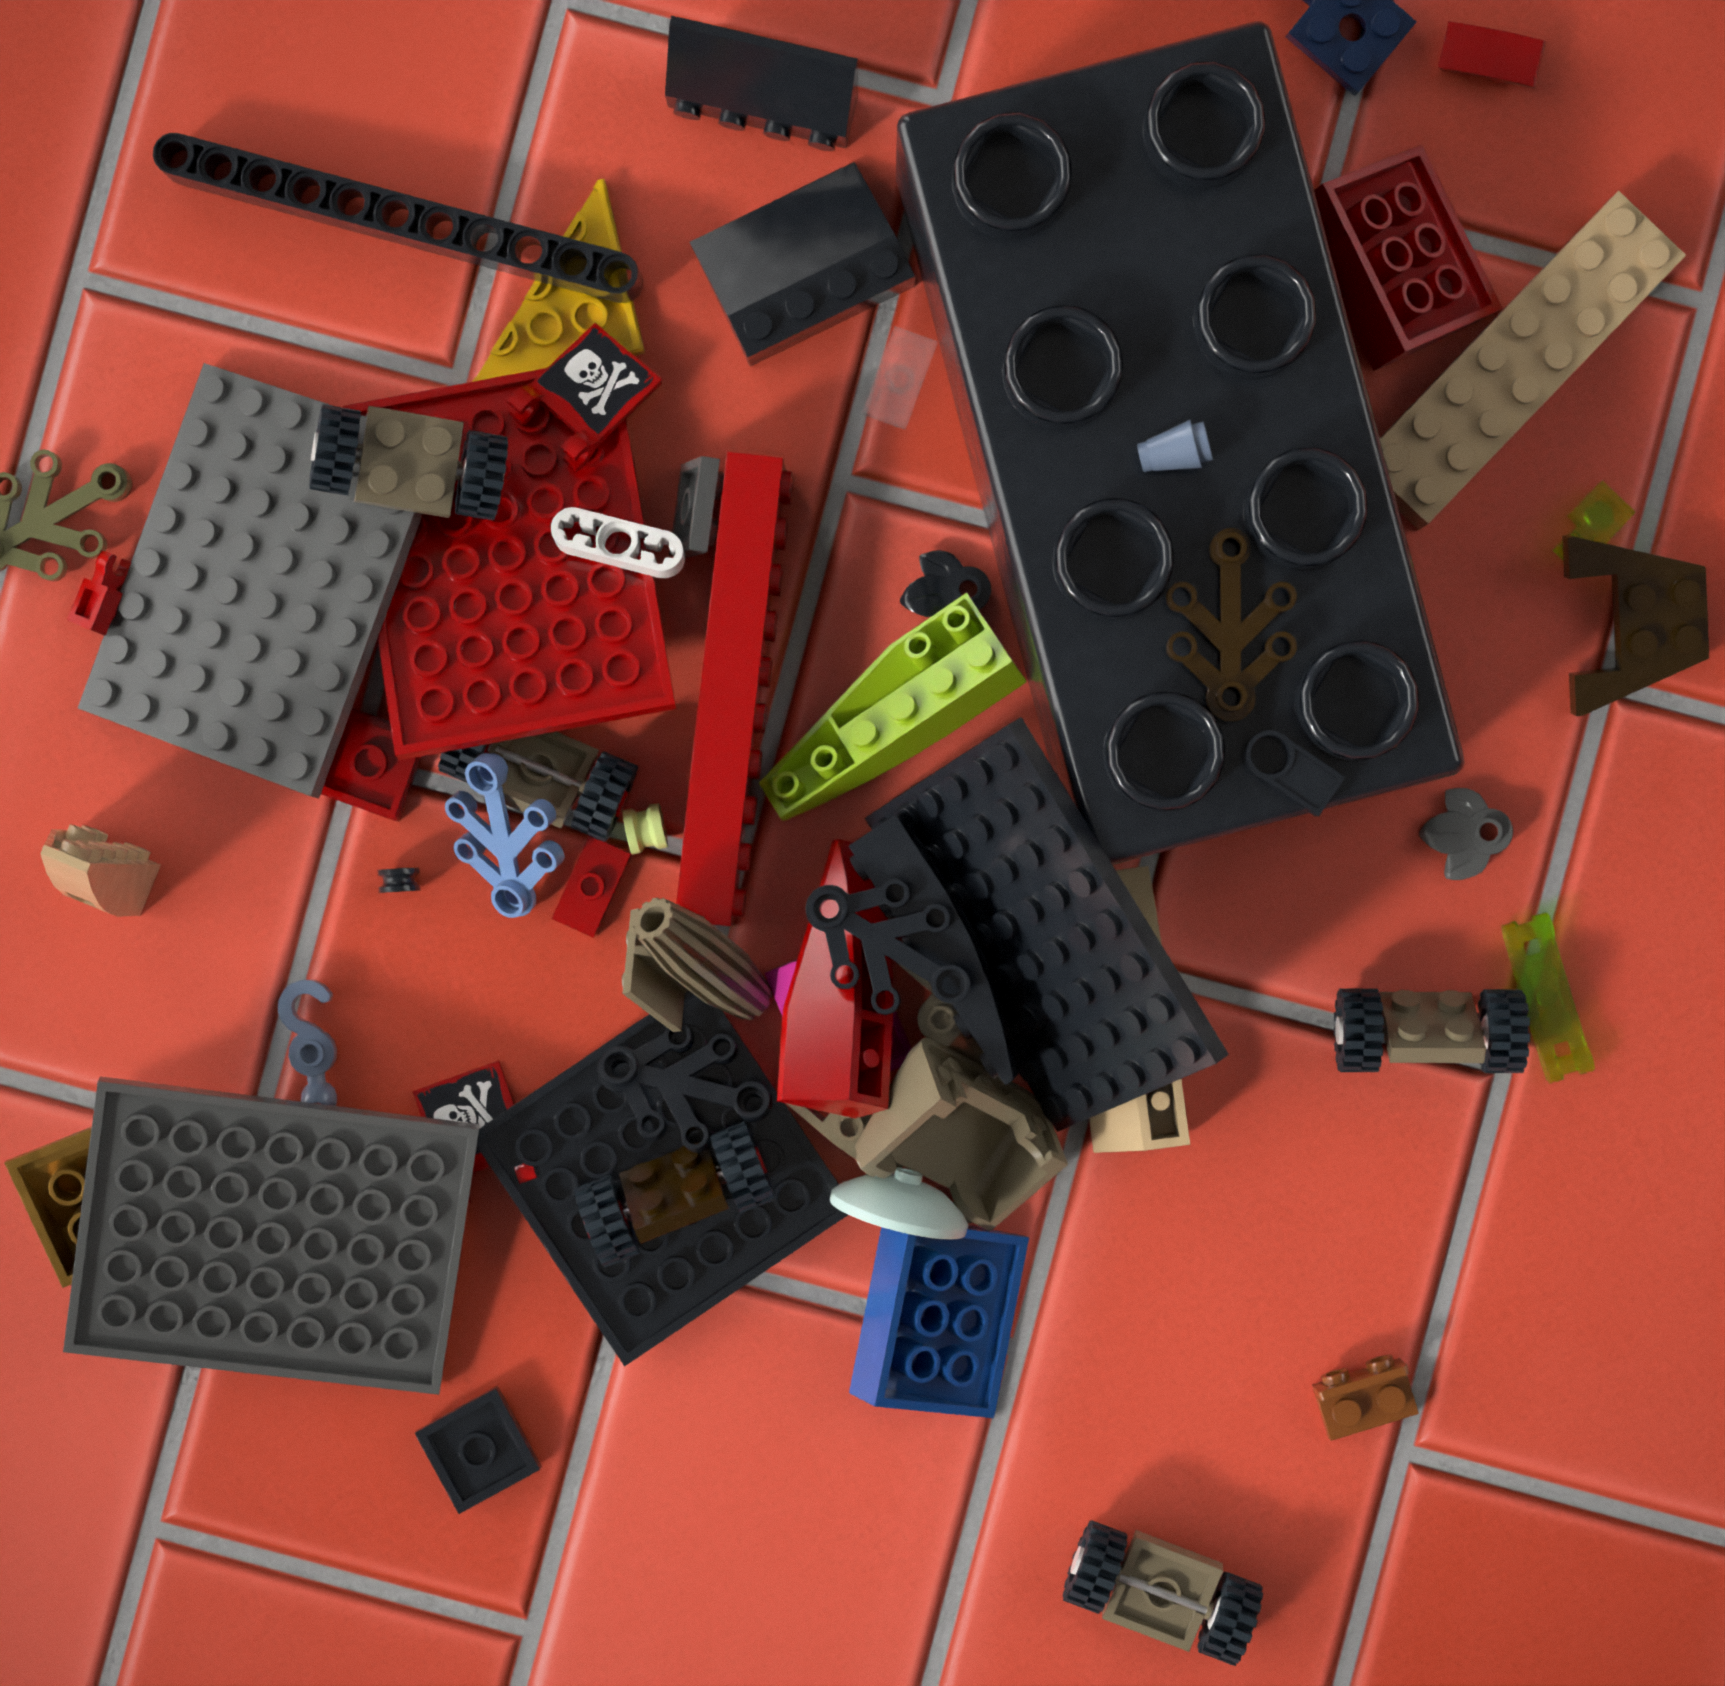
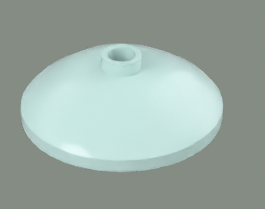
(901, 1205)

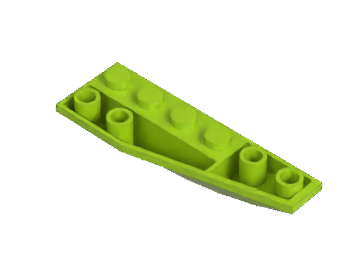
(897, 708)

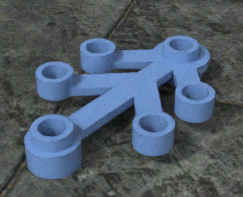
(512, 891)

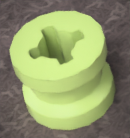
(645, 828)

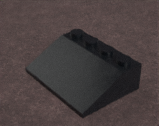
(760, 84)
(803, 263)

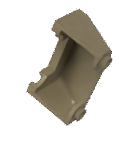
(962, 1133)

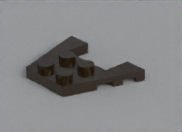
(1656, 617)

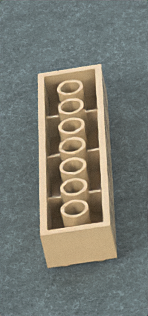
(1524, 356)

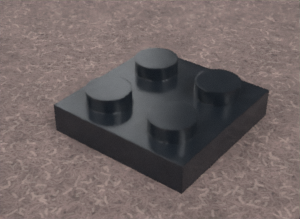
(478, 1449)

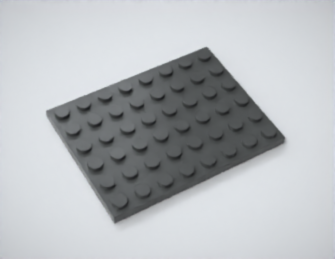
(250, 592)
(269, 1236)

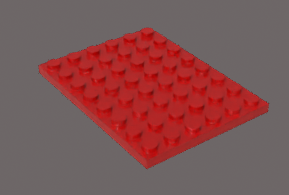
(497, 623)

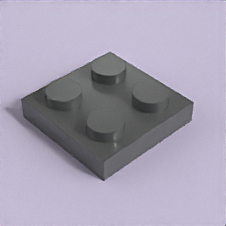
(697, 489)

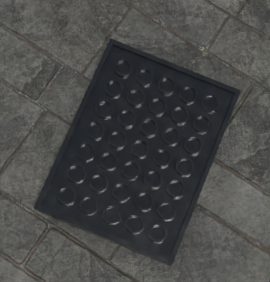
(1073, 958)

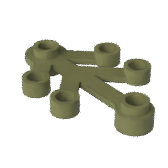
(41, 521)

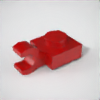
(97, 598)

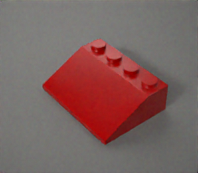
(1401, 257)

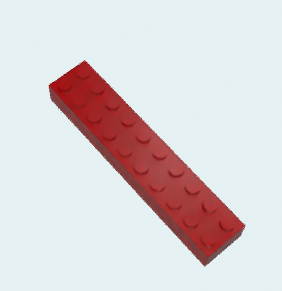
(731, 686)

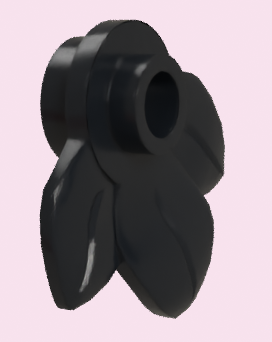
(942, 583)

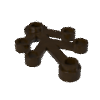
(1230, 634)

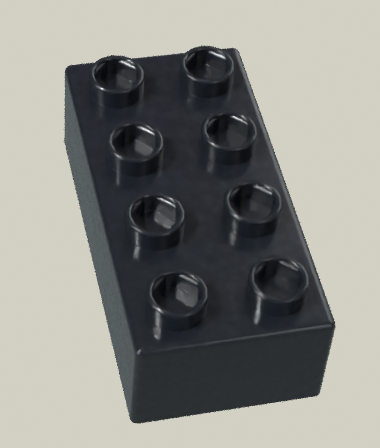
(1138, 262)

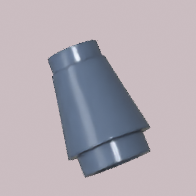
(1177, 448)

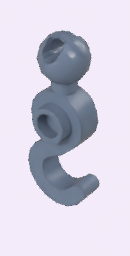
(312, 1049)

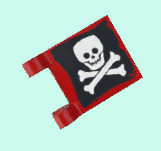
(589, 390)
(471, 1098)

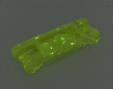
(1548, 997)

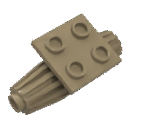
(683, 952)

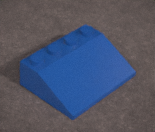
(939, 1321)

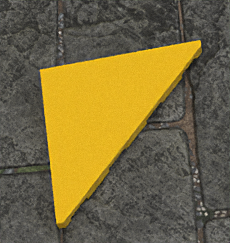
(555, 316)

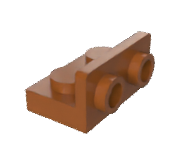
(1365, 1397)

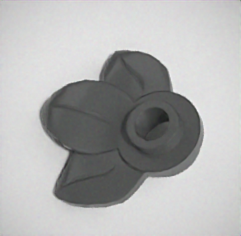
(1460, 833)

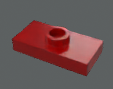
(591, 886)

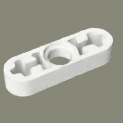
(582, 545)

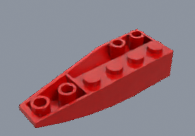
(831, 1037)

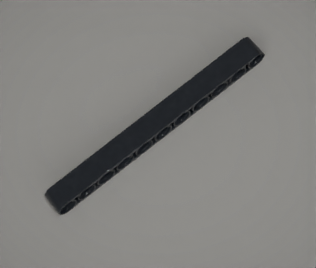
(382, 203)

